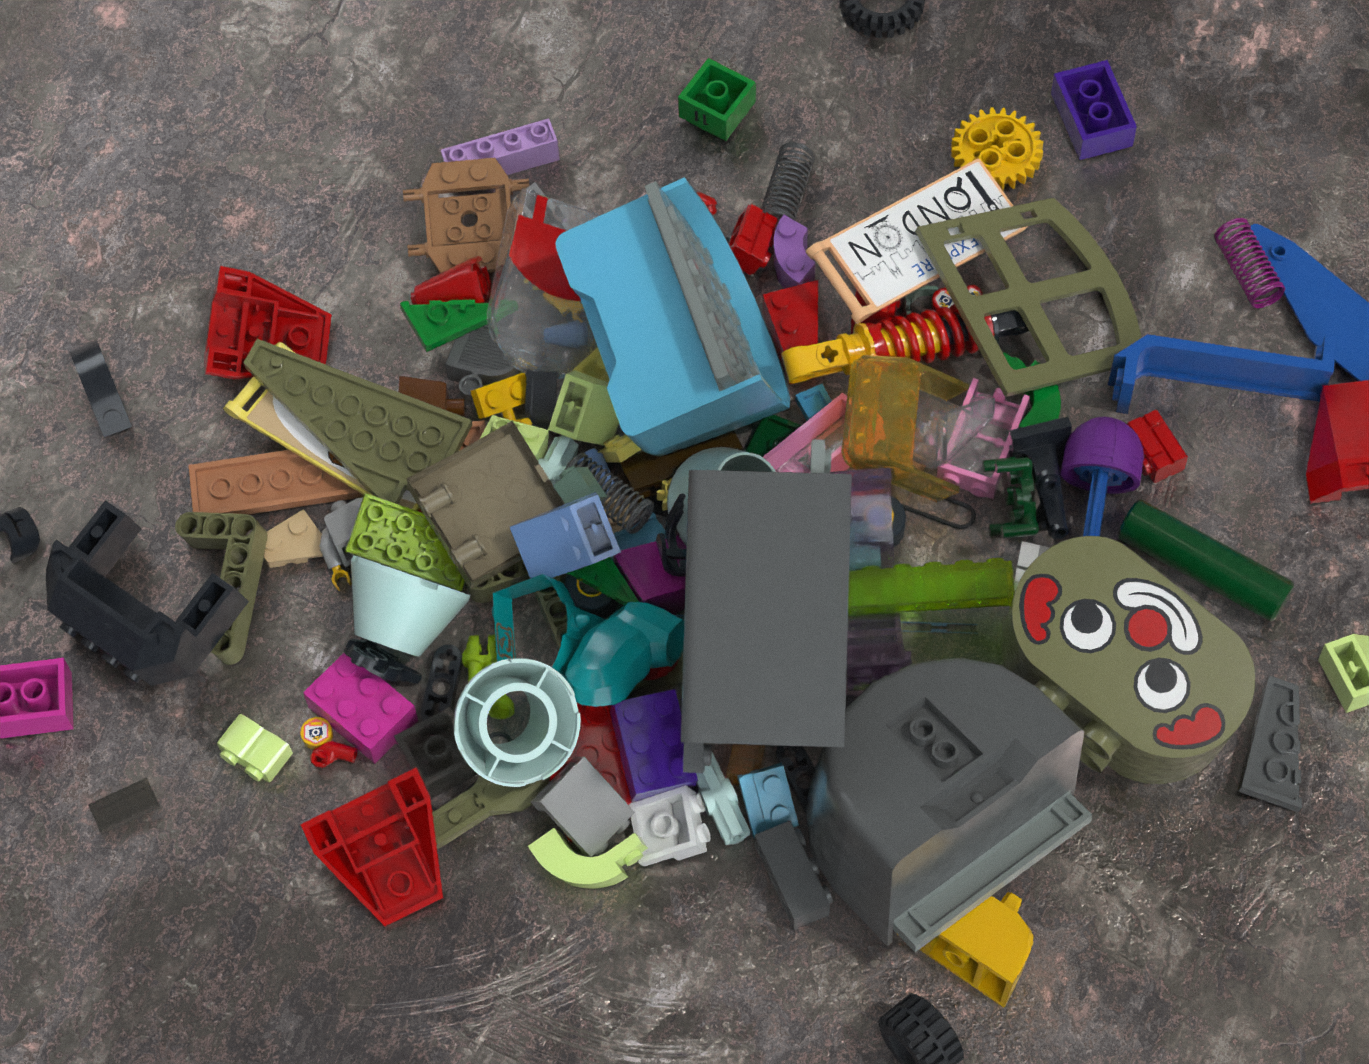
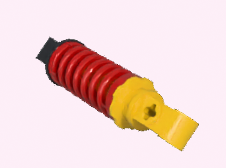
(908, 336)

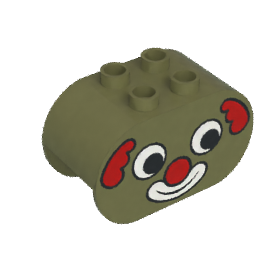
(1128, 660)

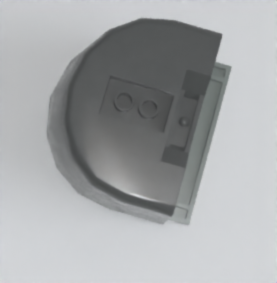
(942, 794)

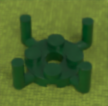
(1018, 495)

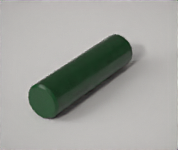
(1205, 560)

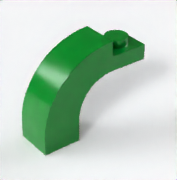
(1044, 401)

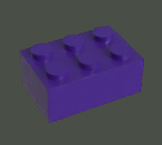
(1093, 110)
(651, 744)

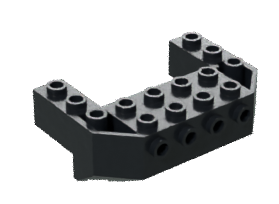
(120, 624)

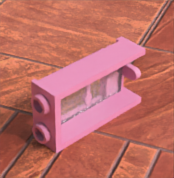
(990, 443)
(795, 450)

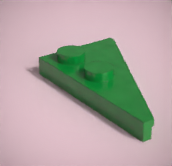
(606, 579)

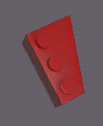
(792, 317)

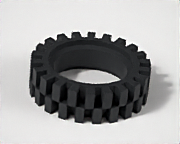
(881, 22)

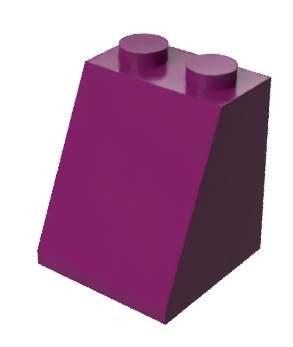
(648, 579)

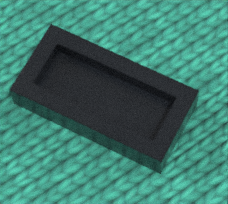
(540, 397)

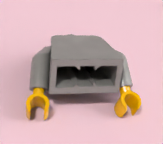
(336, 537)

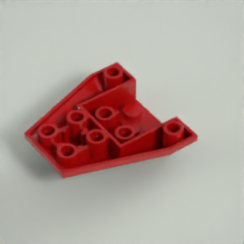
(1340, 442)

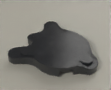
(379, 661)

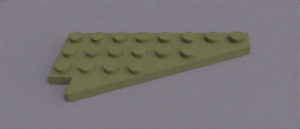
(365, 426)

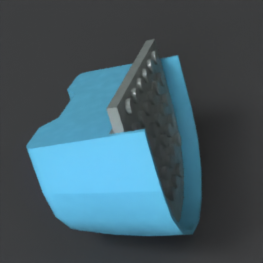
(673, 320)

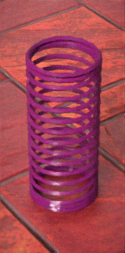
(1236, 238)

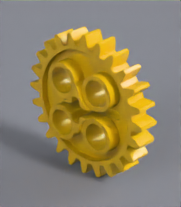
(997, 147)

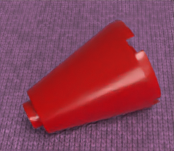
(460, 282)

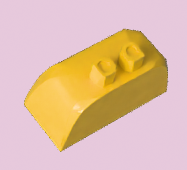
(986, 947)

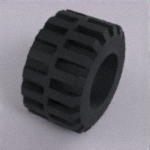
(919, 1033)

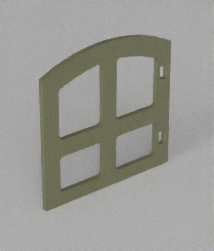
(1028, 296)

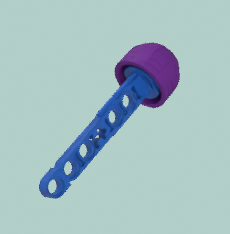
(1103, 459)

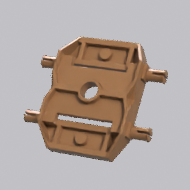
(447, 237)

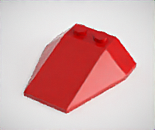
(254, 309)
(383, 847)

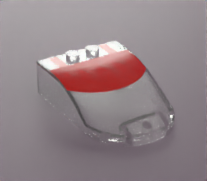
(531, 304)

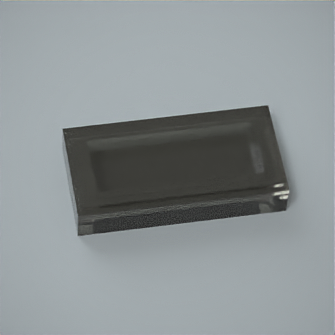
(124, 806)

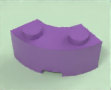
(790, 257)

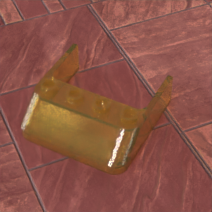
(884, 416)

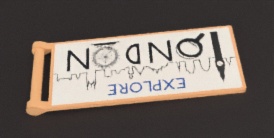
(886, 254)

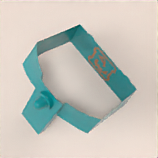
(577, 619)

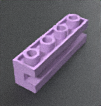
(513, 149)

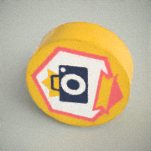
(316, 732)

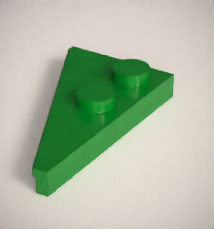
(444, 321)

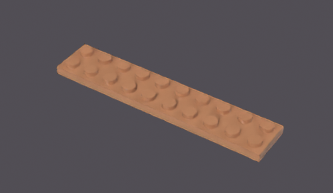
(272, 482)

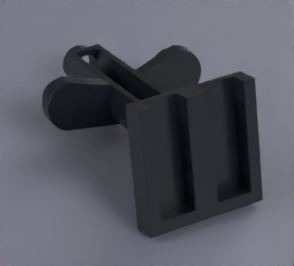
(1045, 447)

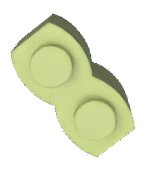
(254, 748)

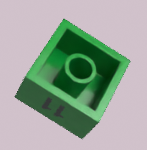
(717, 99)

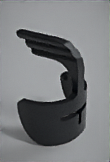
(28, 542)
(669, 555)

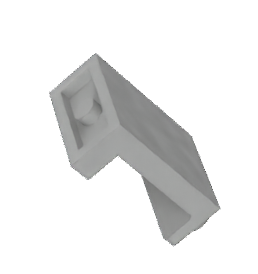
(584, 806)

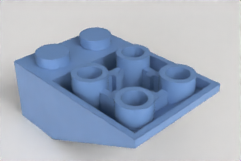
(566, 538)

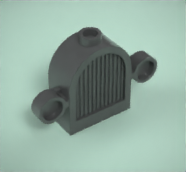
(477, 362)

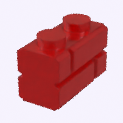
(752, 238)
(1160, 448)

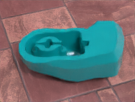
(622, 652)

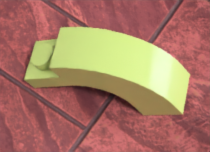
(586, 872)

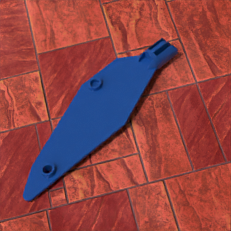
(1320, 301)

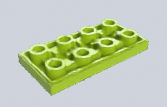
(401, 541)

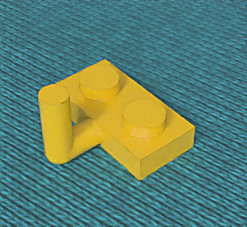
(501, 397)

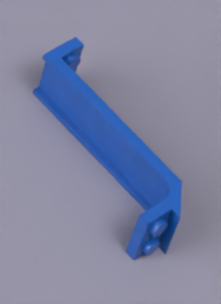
(1221, 367)

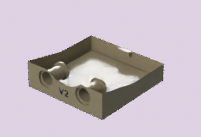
(479, 496)

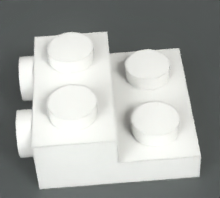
(670, 825)

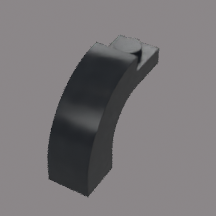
(100, 388)

